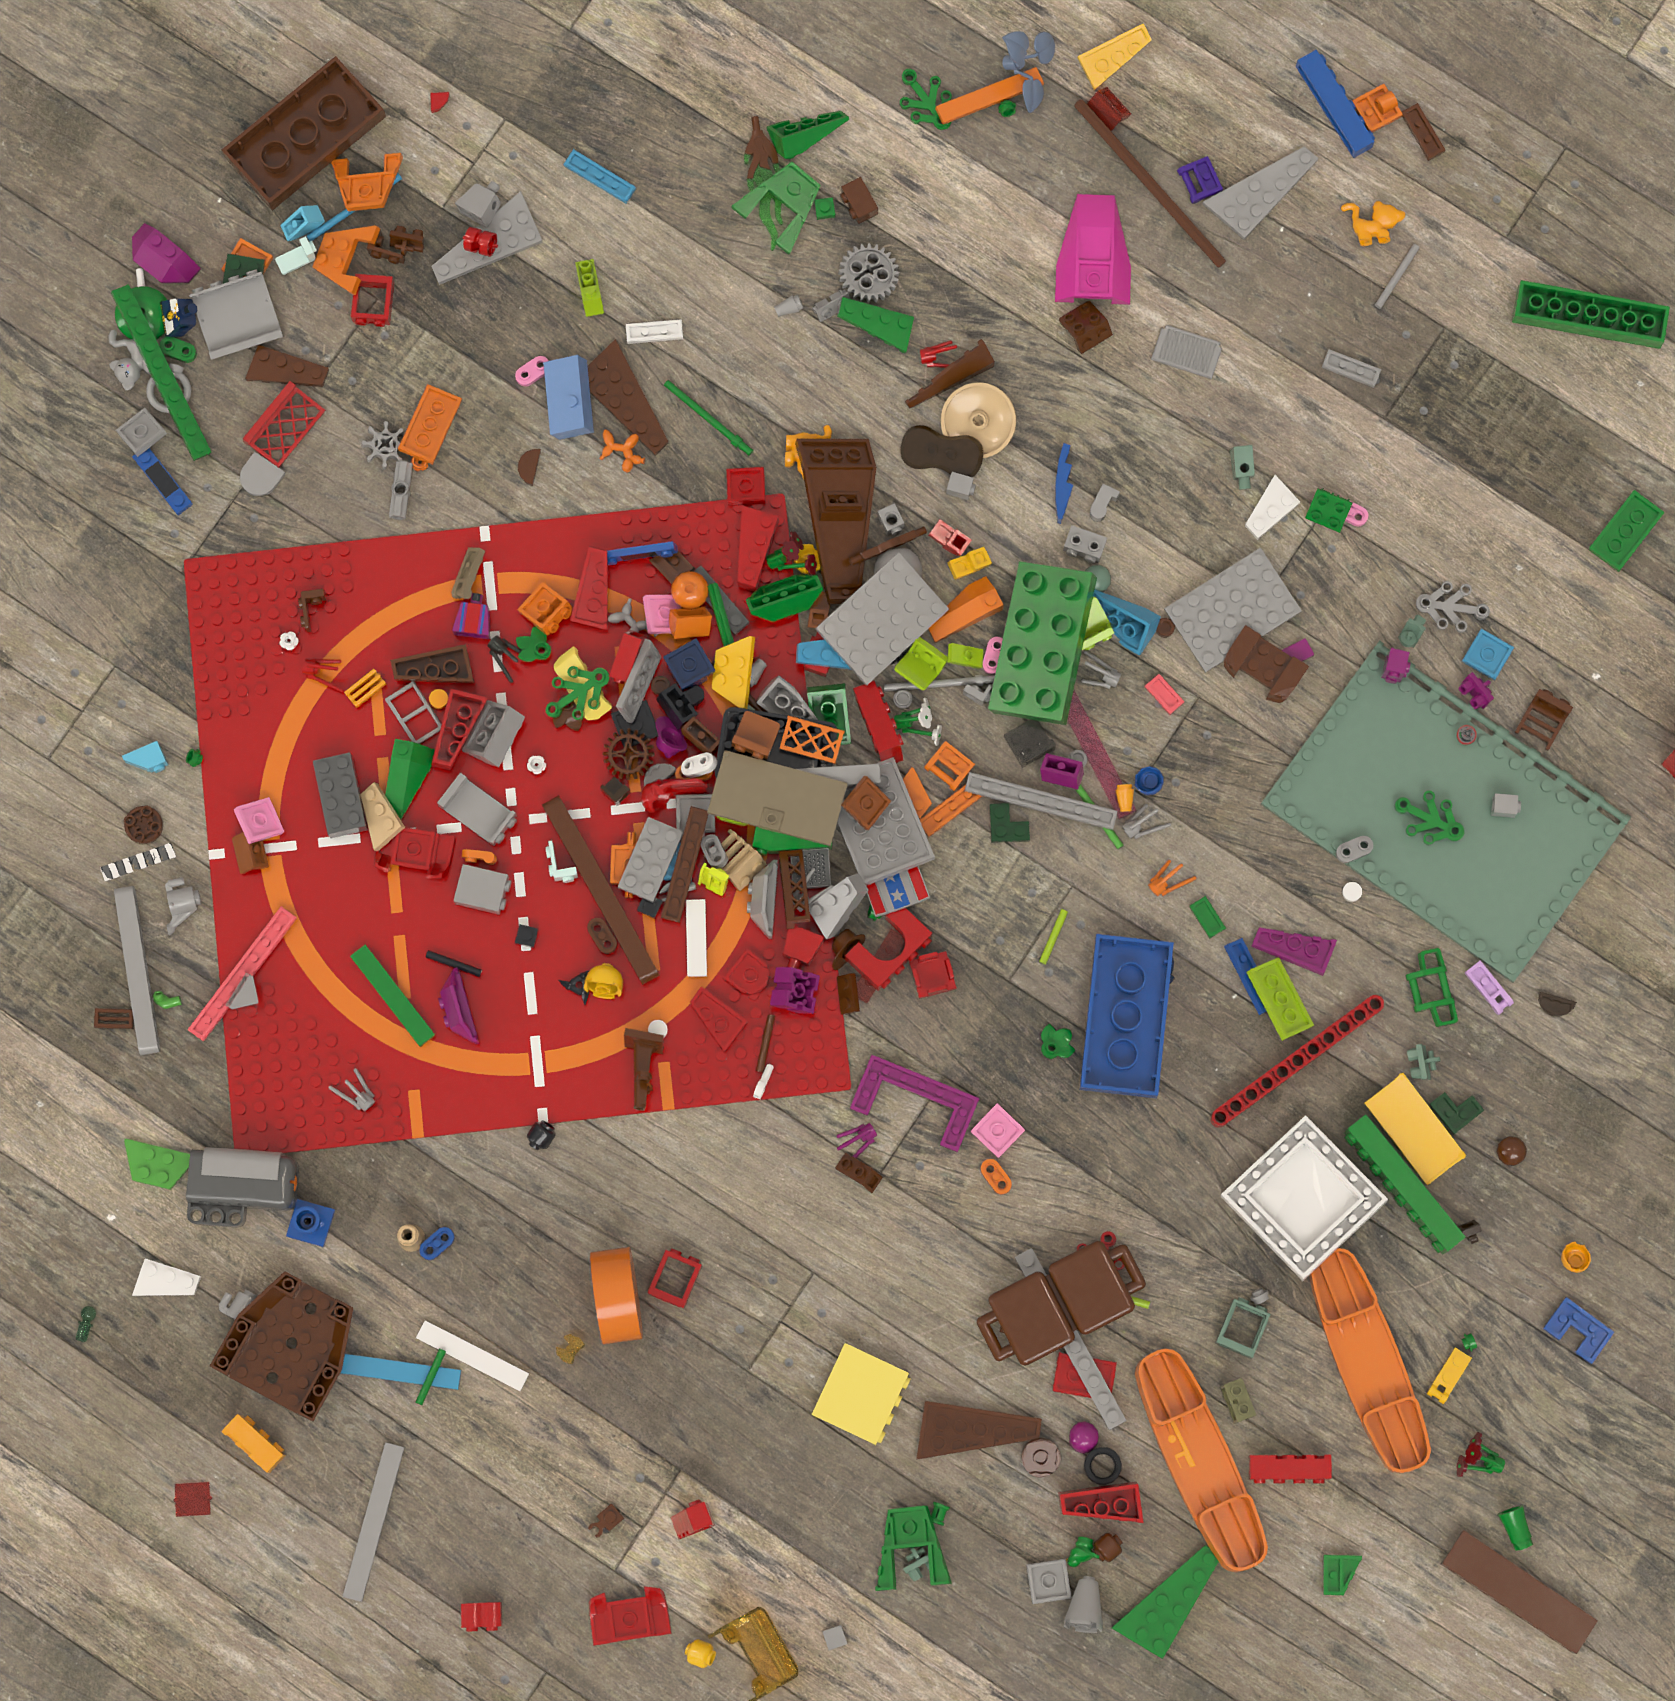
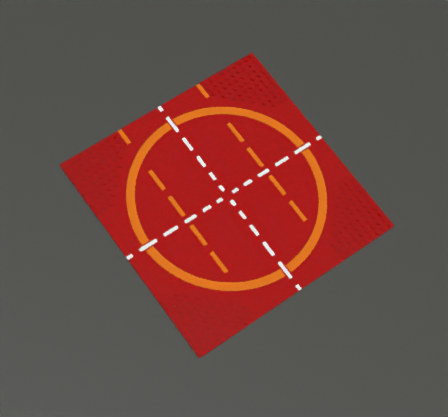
(537, 1040)

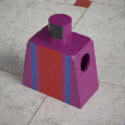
(473, 619)

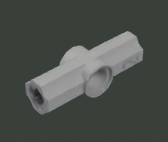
(400, 501)

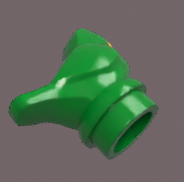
(1081, 1552)

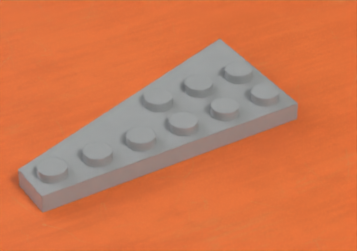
(514, 232)

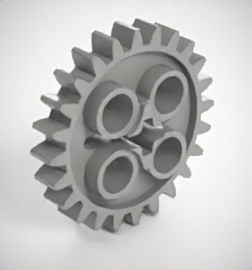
(878, 286)

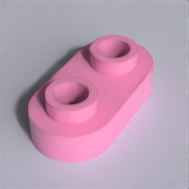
(534, 372)
(1357, 510)
(992, 654)

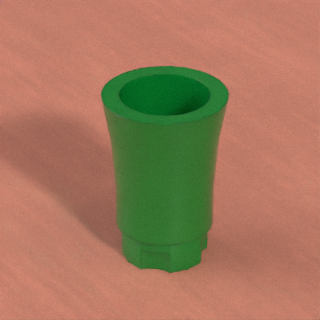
(1516, 1527)

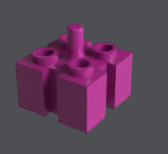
(794, 990)

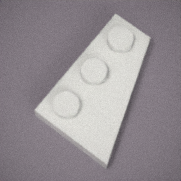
(1271, 508)
(160, 1279)

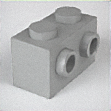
(1084, 544)

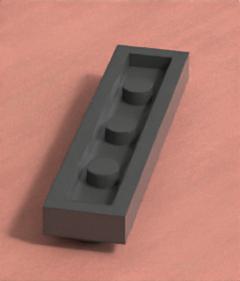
(735, 618)

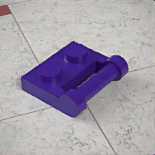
(1205, 176)

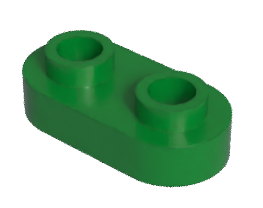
(177, 349)

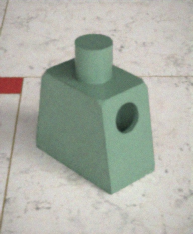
(1242, 457)

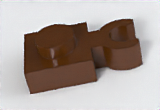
(608, 1518)

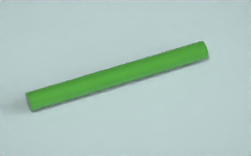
(1111, 834)

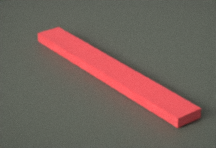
(248, 964)

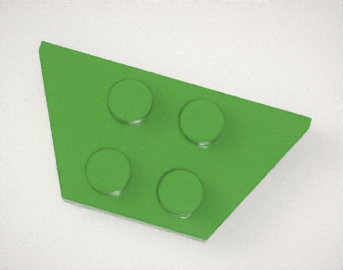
(155, 1164)

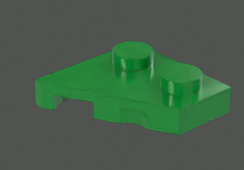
(1338, 1573)

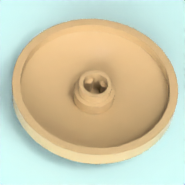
(982, 413)

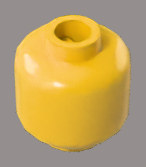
(700, 1653)

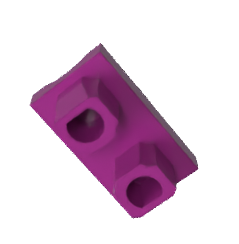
(1478, 689)

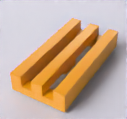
(377, 678)

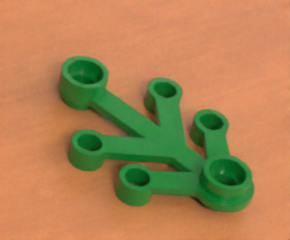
(927, 102)
(580, 691)
(1432, 819)

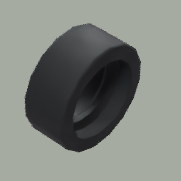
(1117, 1465)

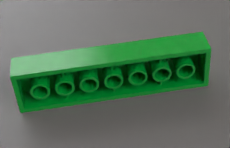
(1590, 314)
(1404, 1185)

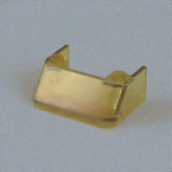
(763, 1650)

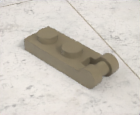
(467, 573)

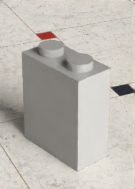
(482, 889)

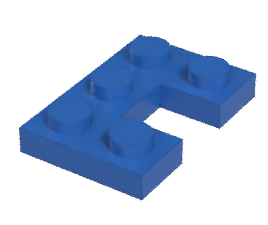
(1571, 1314)

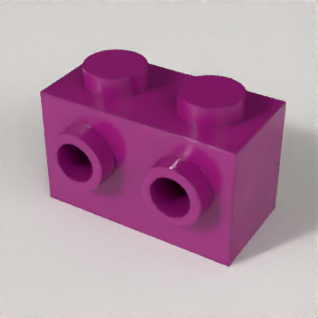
(1396, 666)
(1062, 771)

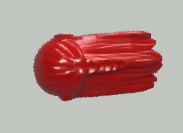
(660, 791)

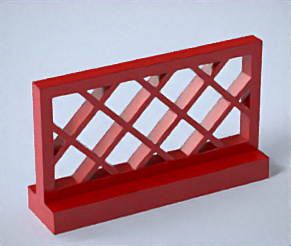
(269, 416)

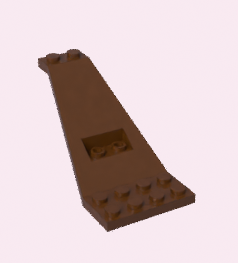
(840, 497)

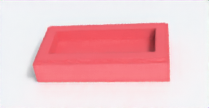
(1164, 694)

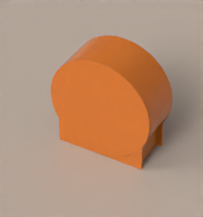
(616, 1295)

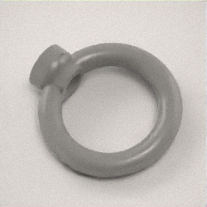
(178, 374)

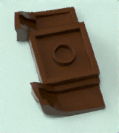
(1264, 664)

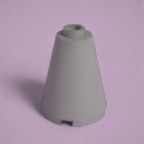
(1085, 1607)

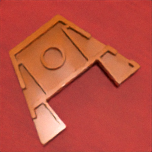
(368, 189)
(337, 252)

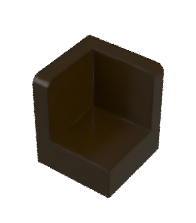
(615, 791)

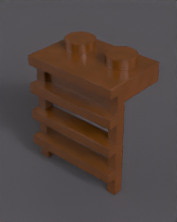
(1550, 707)

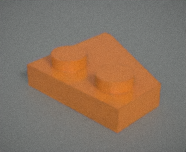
(917, 793)

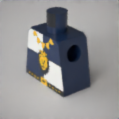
(178, 316)

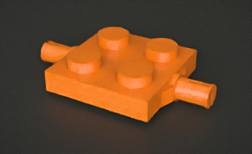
(619, 859)

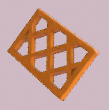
(798, 749)

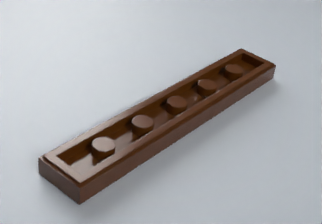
(685, 864)

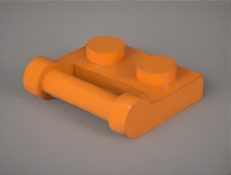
(952, 760)

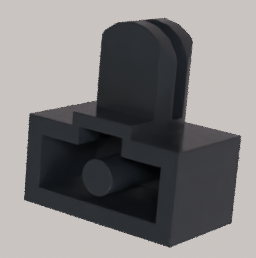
(680, 705)

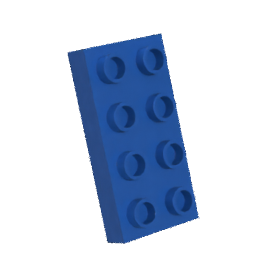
(1126, 1016)

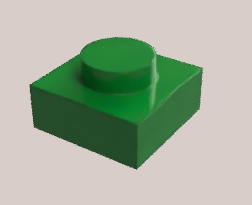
(824, 208)

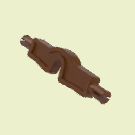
(892, 543)

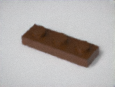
(1423, 132)

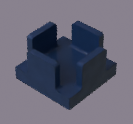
(689, 665)

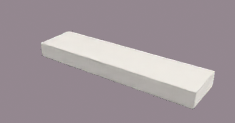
(696, 938)

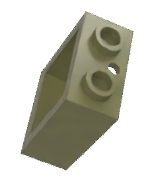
(1242, 1407)

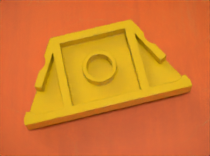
(734, 670)

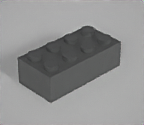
(340, 795)

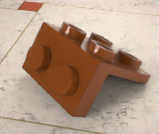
(755, 735)

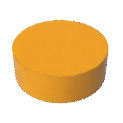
(438, 698)

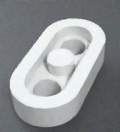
(696, 767)

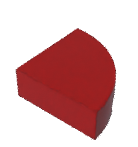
(438, 100)

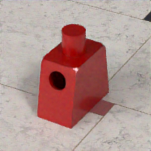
(801, 946)

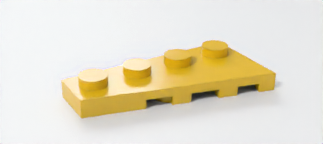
(1112, 55)

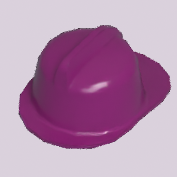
(669, 739)

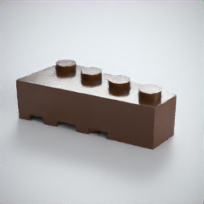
(442, 665)

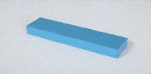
(599, 176)

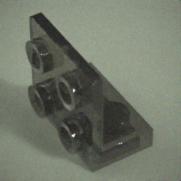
(1029, 742)

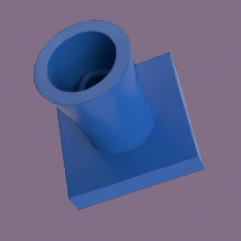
(318, 1230)

